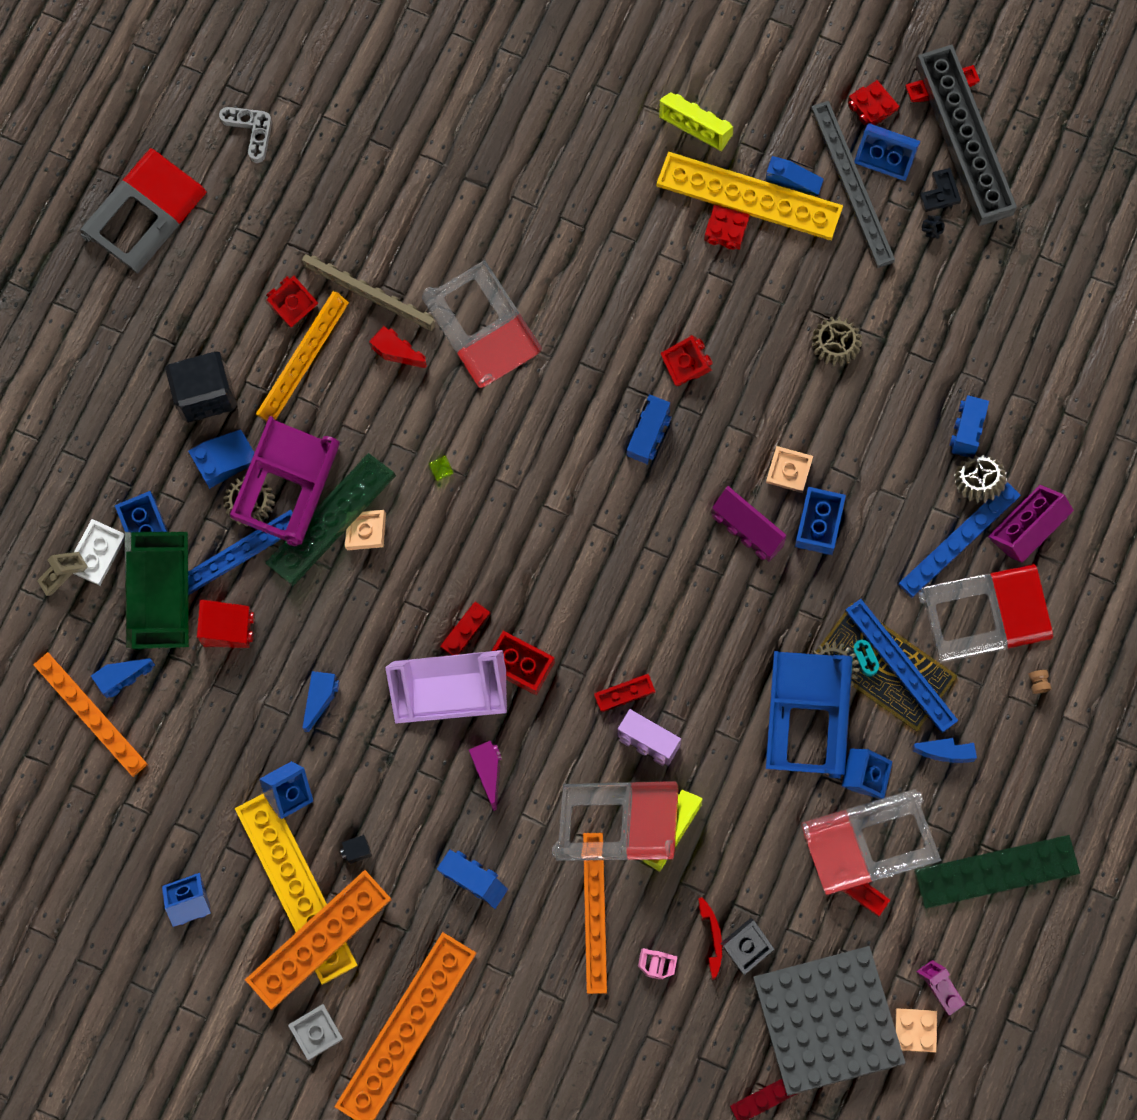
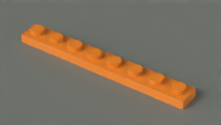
(90, 714)
(595, 921)

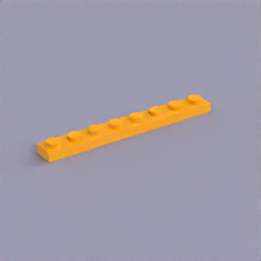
(303, 357)

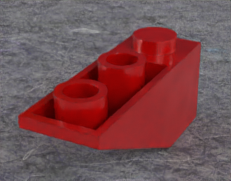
(393, 349)

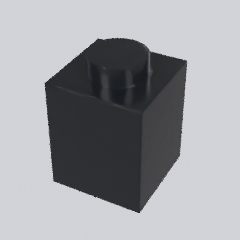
(356, 849)

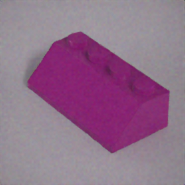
(1031, 523)
(748, 524)

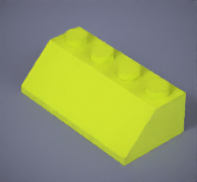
(695, 121)
(686, 811)

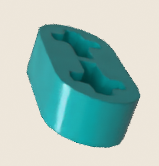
(869, 655)

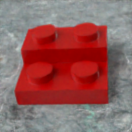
(872, 103)
(726, 227)
(291, 301)
(687, 360)

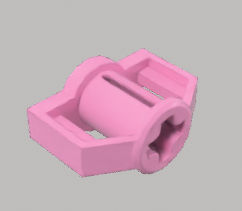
(657, 963)

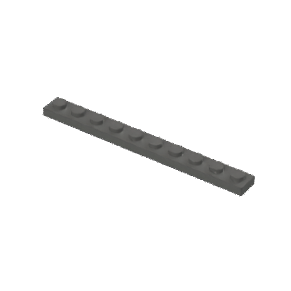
(853, 184)

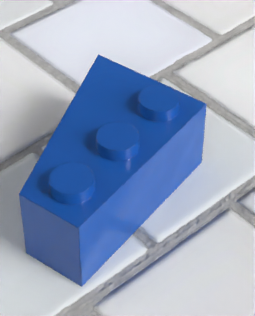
(969, 426)
(649, 430)
(472, 877)

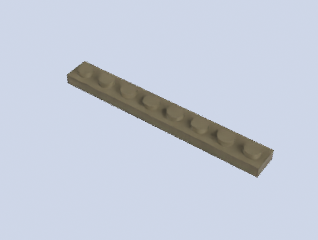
(363, 289)

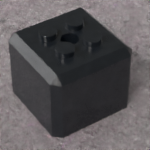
(201, 387)

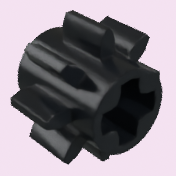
(933, 226)

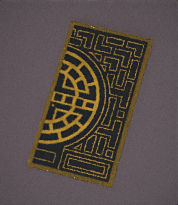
(884, 686)

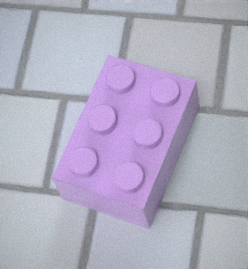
(648, 738)

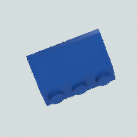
(886, 152)

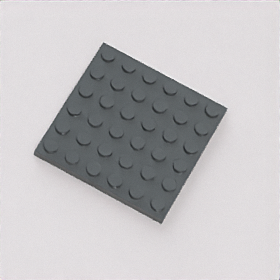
(828, 1020)

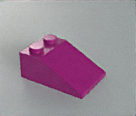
(487, 764)

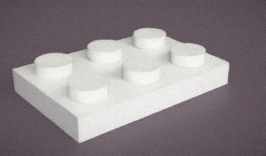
(98, 549)

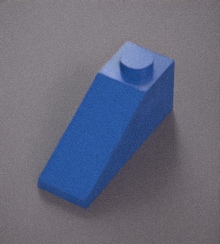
(793, 176)
(320, 694)

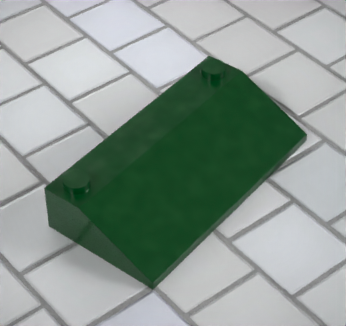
(156, 589)

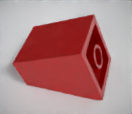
(224, 624)

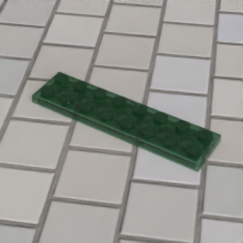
(332, 518)
(997, 872)

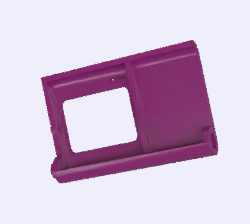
(295, 458)

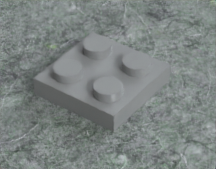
(315, 1032)

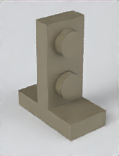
(61, 569)

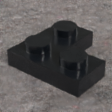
(944, 195)

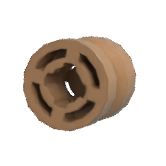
(1040, 681)

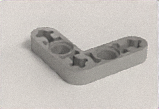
(254, 124)

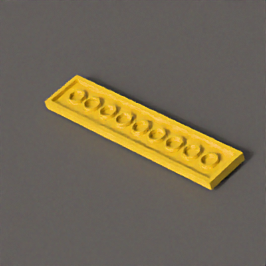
(749, 196)
(290, 876)

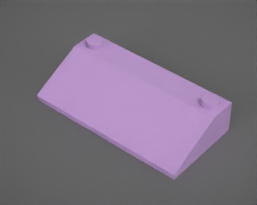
(448, 686)

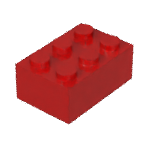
(524, 663)

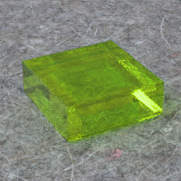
(441, 468)

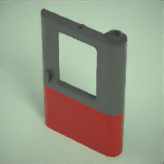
(159, 188)

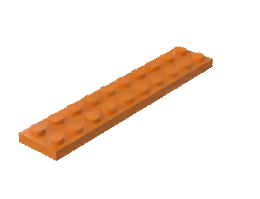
(406, 1029)

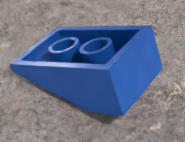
(222, 457)

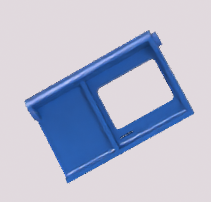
(815, 684)

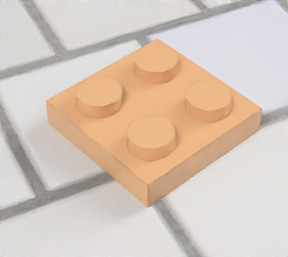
(789, 469)
(366, 531)
(916, 1029)

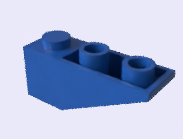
(117, 675)

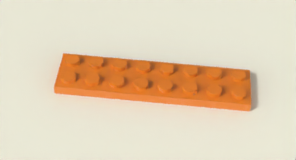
(318, 940)

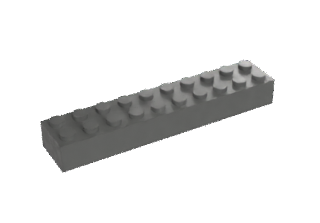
(965, 135)

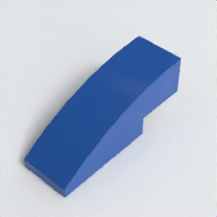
(946, 751)

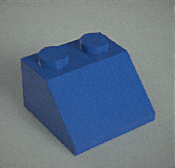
(867, 773)
(287, 789)
(186, 900)

